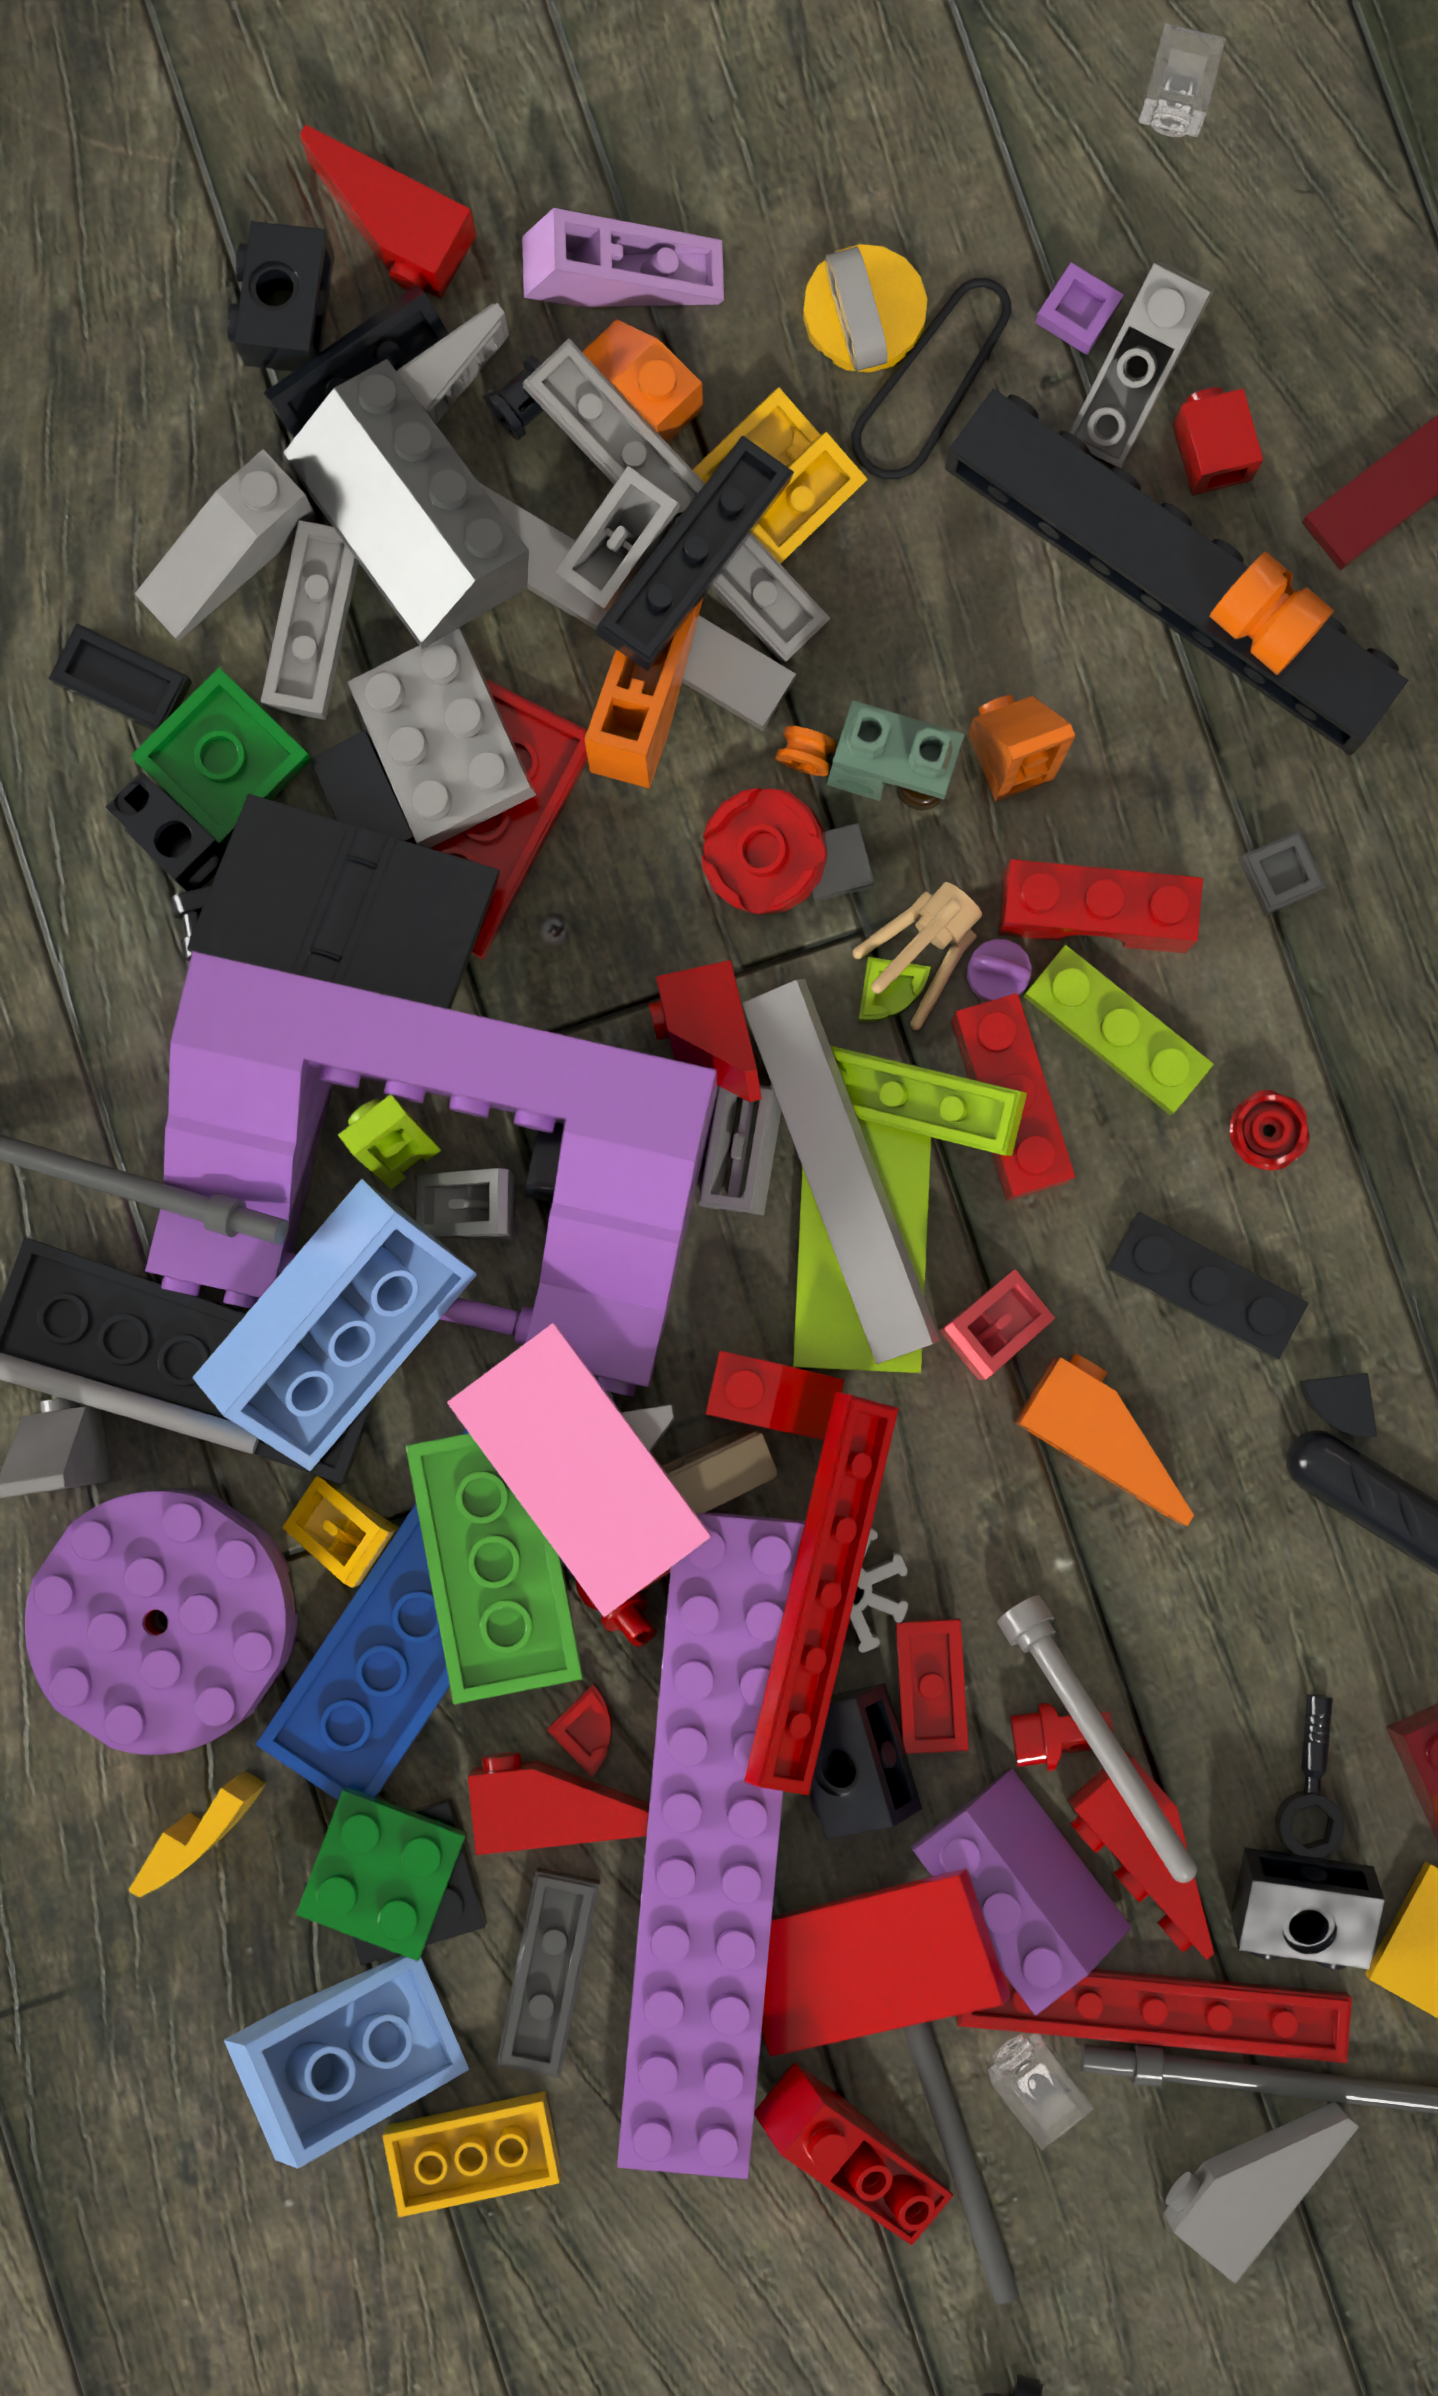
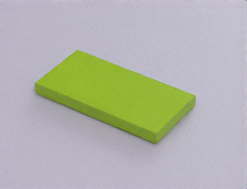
(825, 1317)

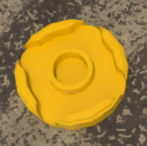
(898, 299)

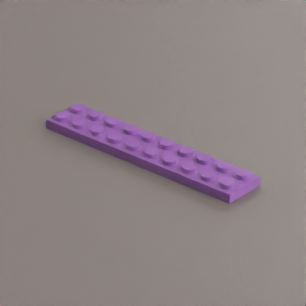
(707, 1860)

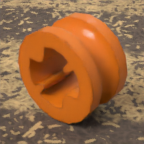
(806, 751)

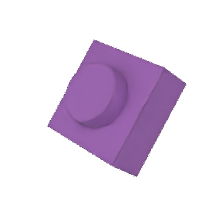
(1079, 308)

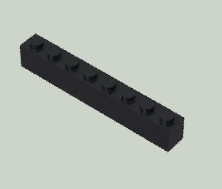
(1161, 563)

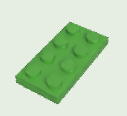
(491, 1576)

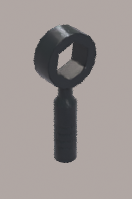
(1314, 1767)

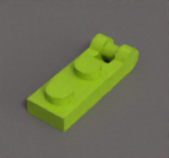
(388, 1139)

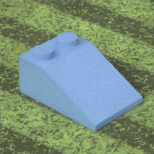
(345, 2058)

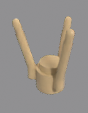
(943, 920)

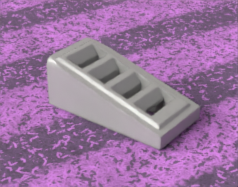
(452, 363)

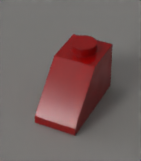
(707, 1025)
(772, 1395)

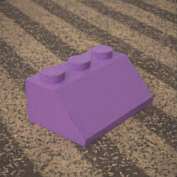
(1032, 1888)

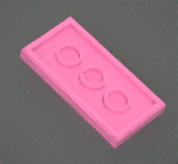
(579, 1469)

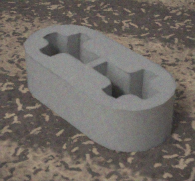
(856, 308)

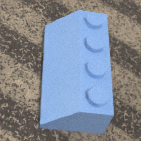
(333, 1326)

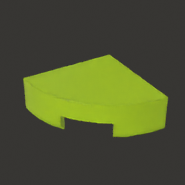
(896, 996)

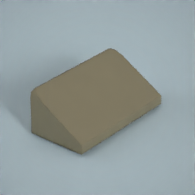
(722, 1469)

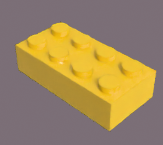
(472, 2154)

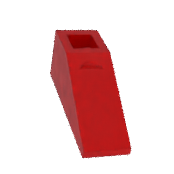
(1109, 1822)
(850, 2154)

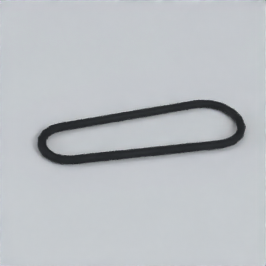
(960, 393)

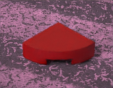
(585, 1729)

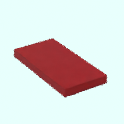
(511, 841)
(878, 1963)

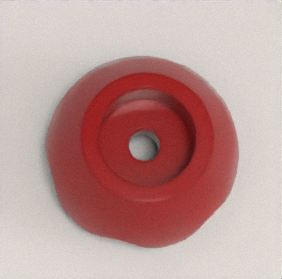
(1289, 1126)

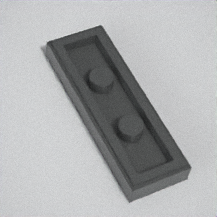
(548, 1972)

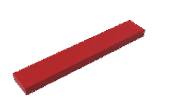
(821, 1595)
(1185, 2015)

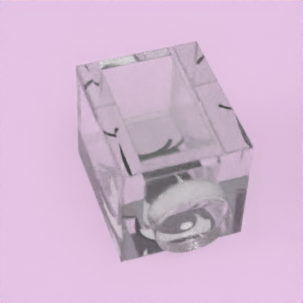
(1181, 81)
(1038, 2088)

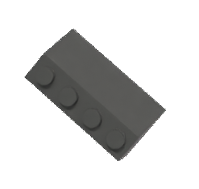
(407, 505)

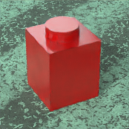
(1217, 440)

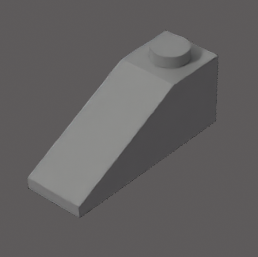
(225, 544)
(56, 1450)
(1249, 2191)

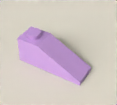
(618, 263)

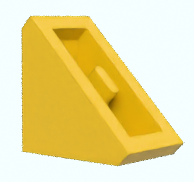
(339, 1531)

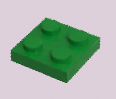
(218, 752)
(381, 1873)

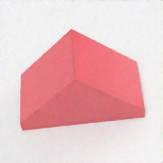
(997, 1325)

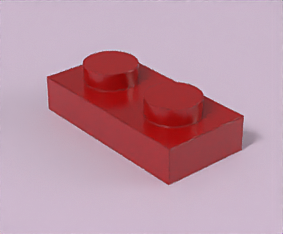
(931, 1685)

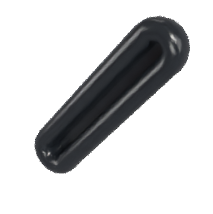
(1366, 1494)

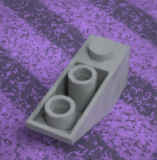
(1141, 361)

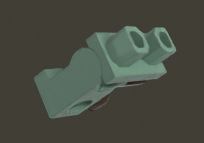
(894, 750)

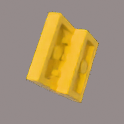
(820, 480)
(194, 1836)

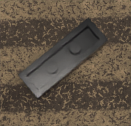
(394, 333)
(1207, 1286)

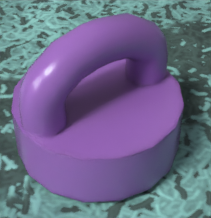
(998, 970)

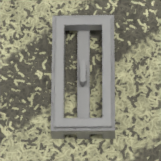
(751, 1152)

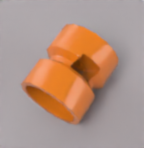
(1271, 612)

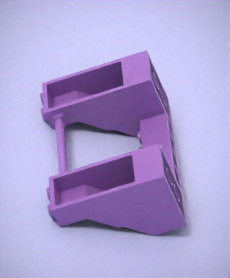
(252, 1096)

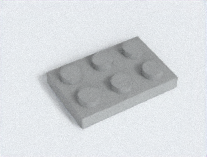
(441, 739)

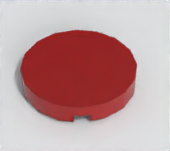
(764, 851)

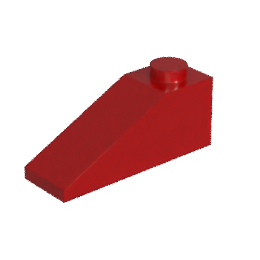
(405, 223)
(543, 1806)

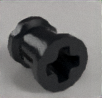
(513, 404)

